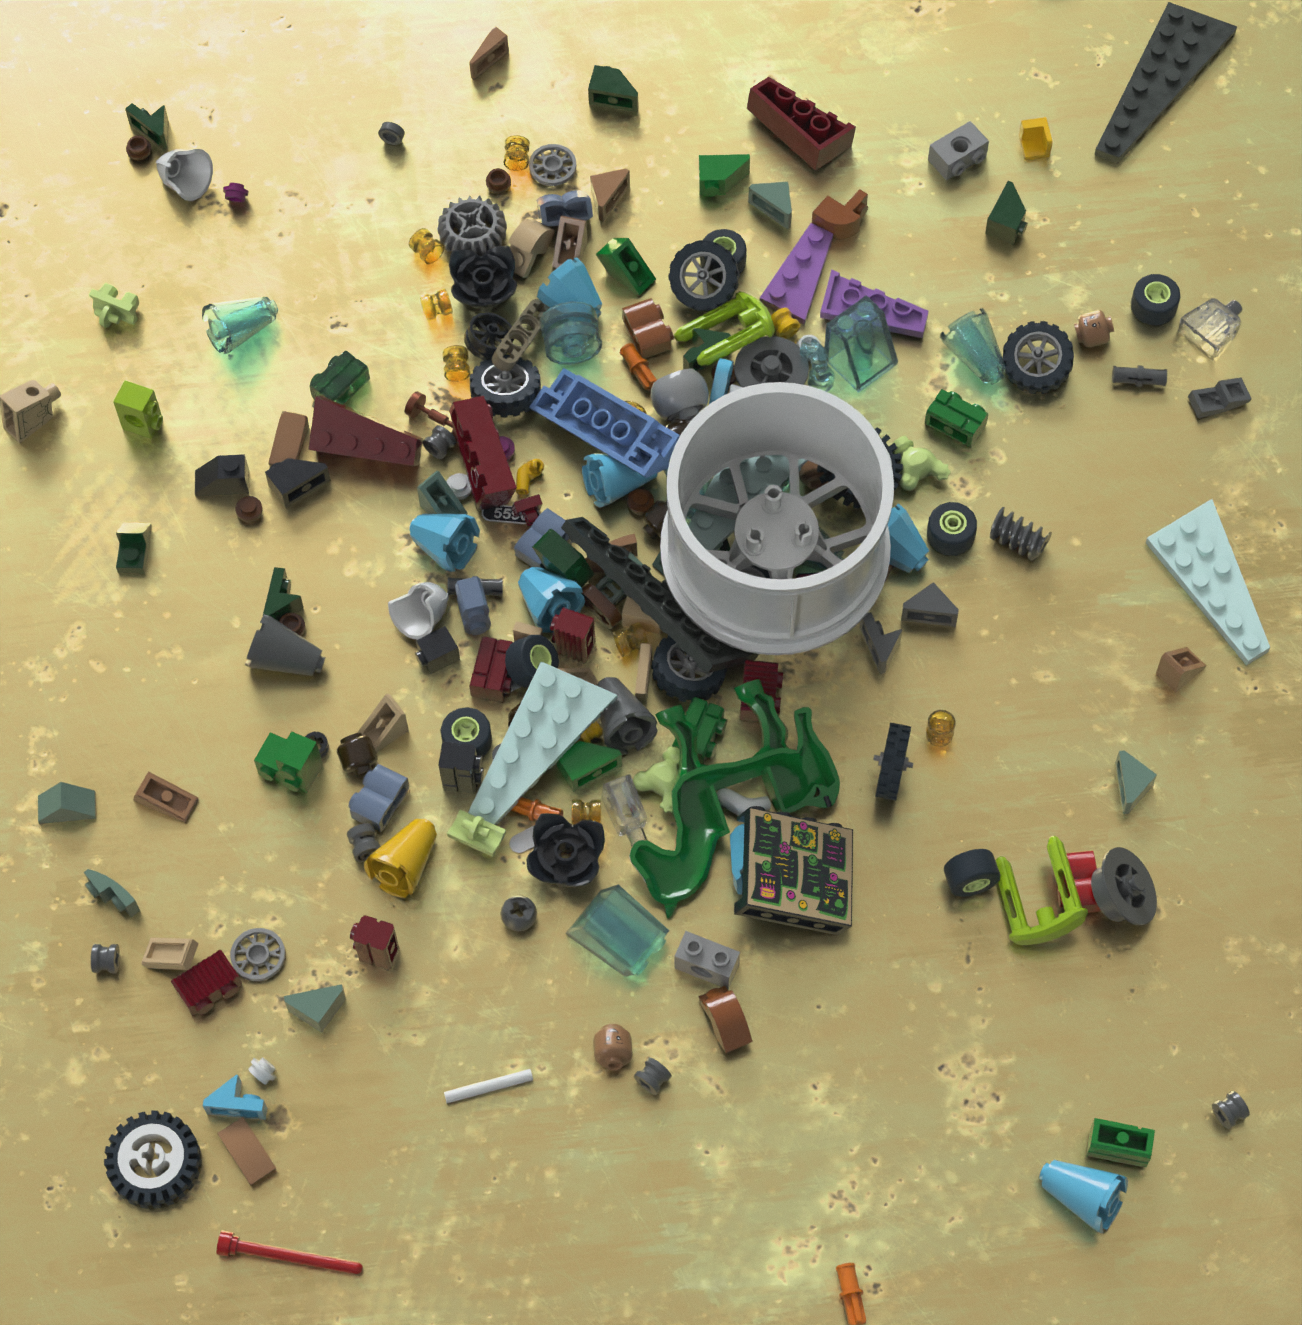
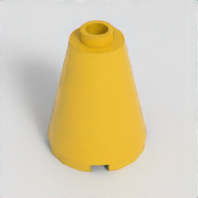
(402, 858)

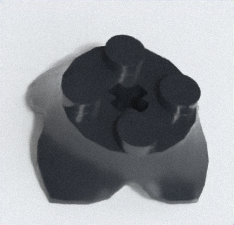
(493, 269)
(555, 835)

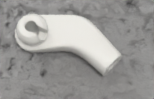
(738, 804)

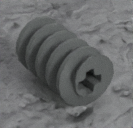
(1019, 535)

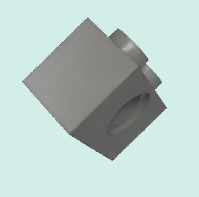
(958, 150)
(706, 960)

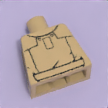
(27, 408)

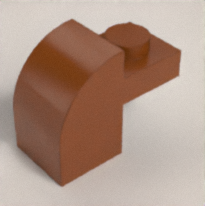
(841, 219)
(726, 1018)

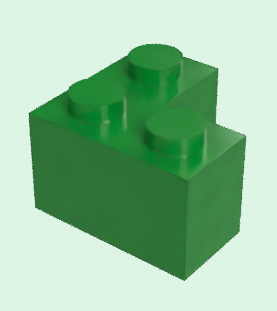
(289, 760)

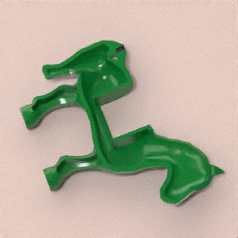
(787, 775)

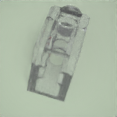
(1211, 326)
(622, 799)

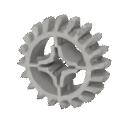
(469, 219)

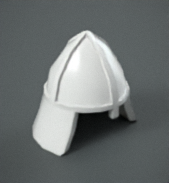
(186, 172)
(419, 609)

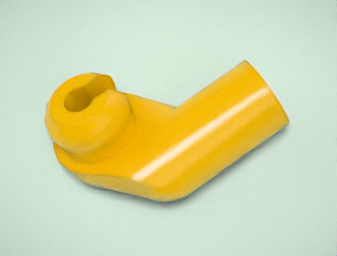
(526, 474)

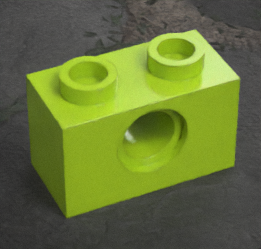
(138, 409)

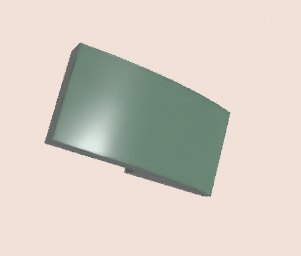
(109, 890)

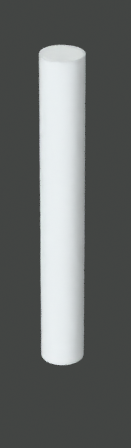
(488, 1086)

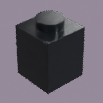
(437, 650)

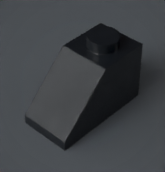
(223, 476)
(296, 479)

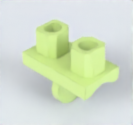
(111, 309)
(476, 833)

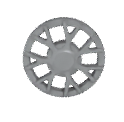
(552, 164)
(257, 954)

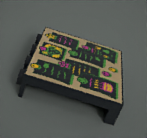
(796, 871)

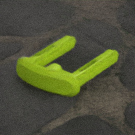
(749, 312)
(1049, 926)

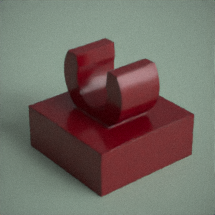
(527, 508)

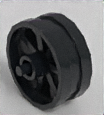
(492, 330)

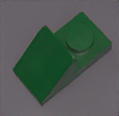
(151, 126)
(702, 340)
(133, 547)
(279, 599)

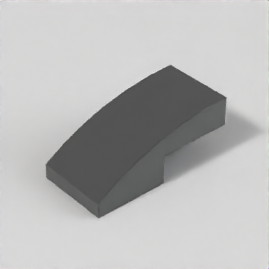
(1221, 398)

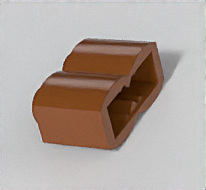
(646, 328)

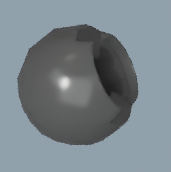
(525, 906)

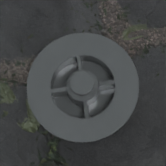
(770, 361)
(1124, 888)

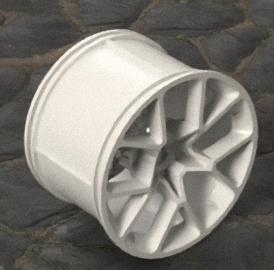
(777, 526)

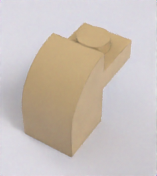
(528, 241)

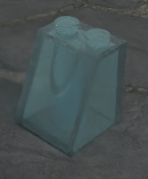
(860, 344)
(619, 931)

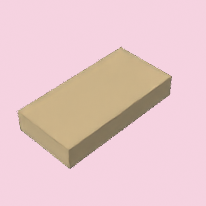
(643, 673)
(169, 953)

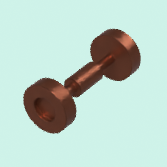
(416, 404)

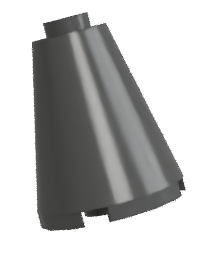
(283, 650)
(627, 720)

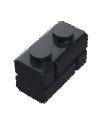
(460, 767)

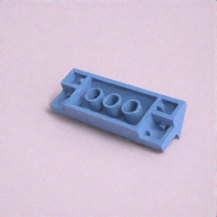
(607, 423)

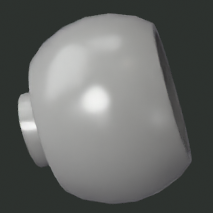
(679, 395)

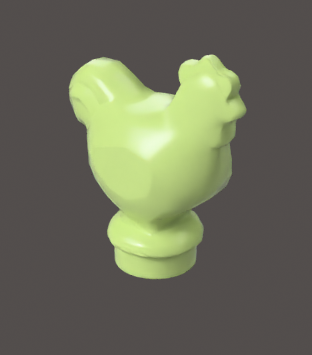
(918, 464)
(661, 777)

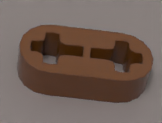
(601, 606)

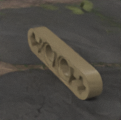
(519, 333)

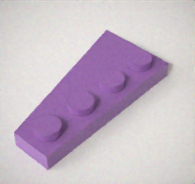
(799, 274)
(900, 315)

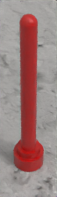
(231, 1244)

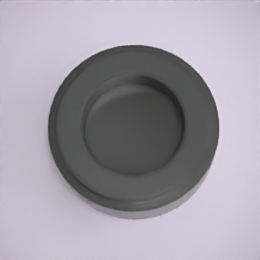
(391, 133)

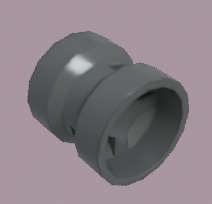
(363, 840)

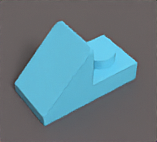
(227, 1102)

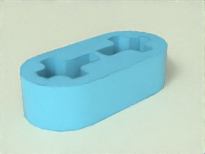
(721, 379)

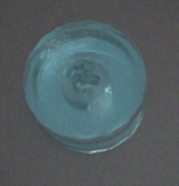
(570, 333)

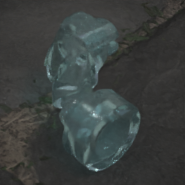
(820, 374)

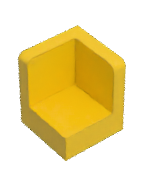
(1035, 138)

